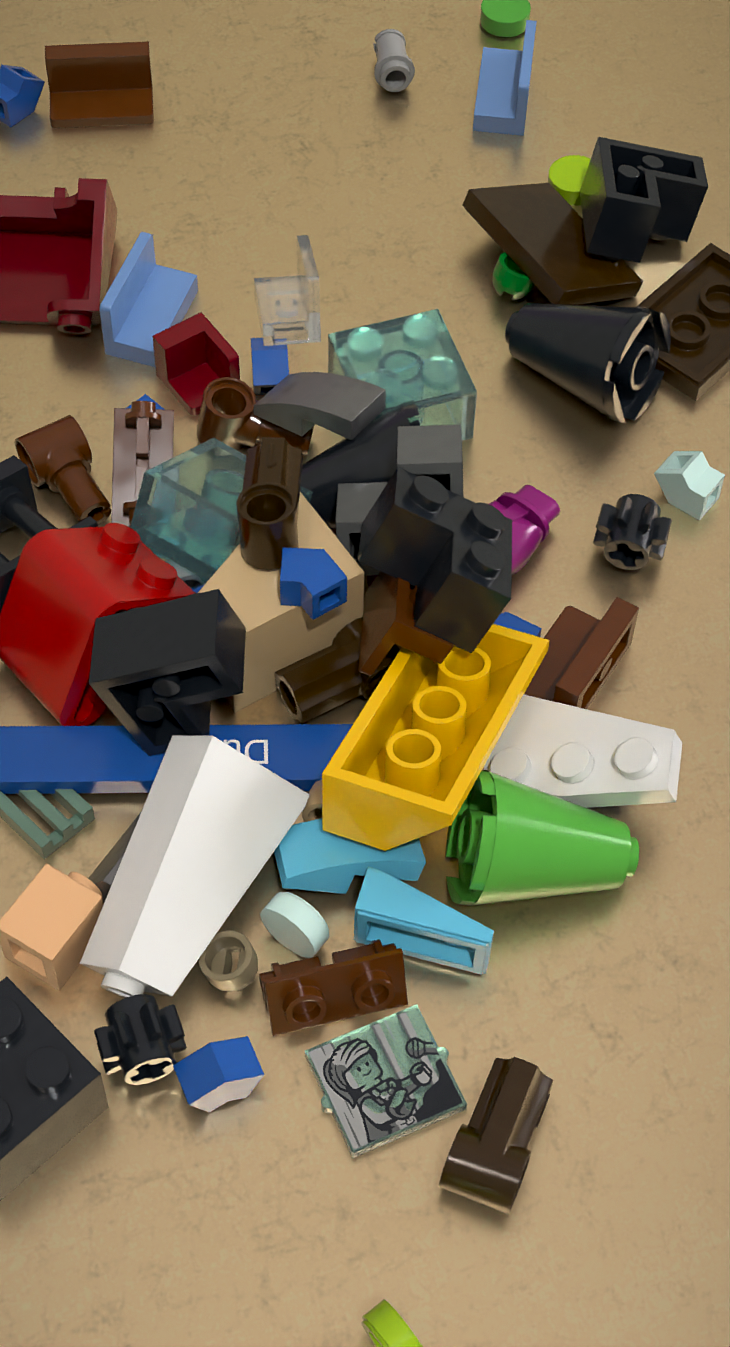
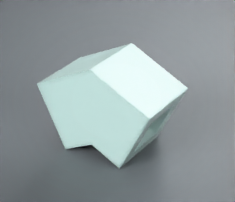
(690, 482)

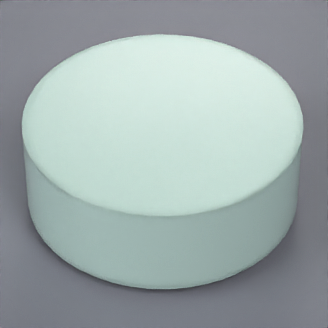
(295, 924)

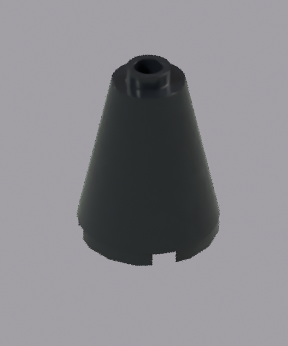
(594, 352)
(364, 459)

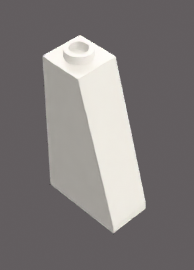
(188, 863)

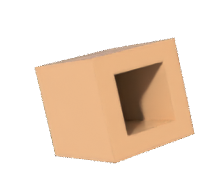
(51, 924)

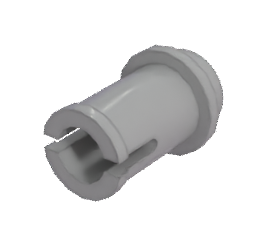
(393, 66)

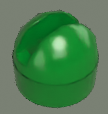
(510, 278)

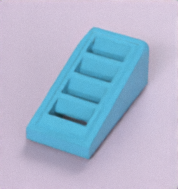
(419, 924)

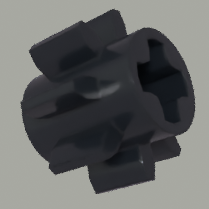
(632, 531)
(140, 1039)

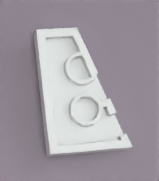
(587, 755)

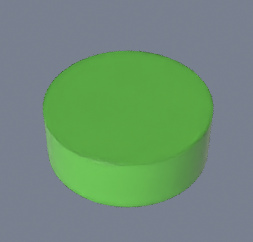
(505, 17)

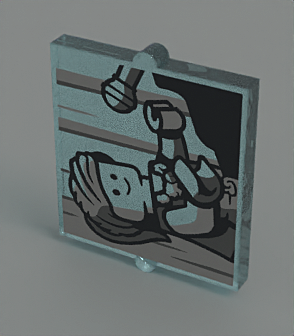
(385, 1080)

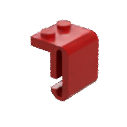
(52, 607)

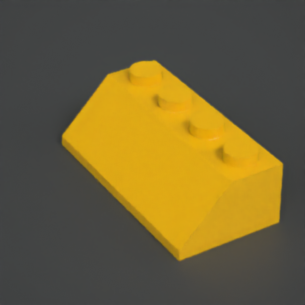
(425, 739)

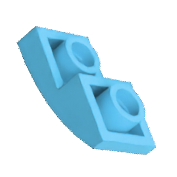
(327, 862)

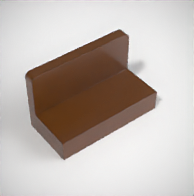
(99, 84)
(390, 621)
(583, 653)

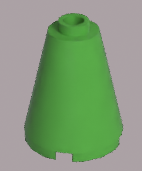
(533, 845)

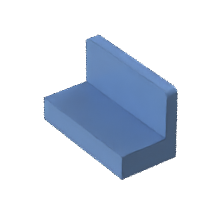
(505, 87)
(143, 303)

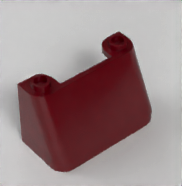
(57, 256)

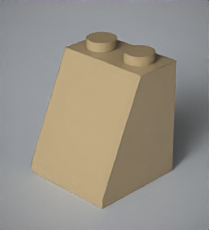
(277, 632)

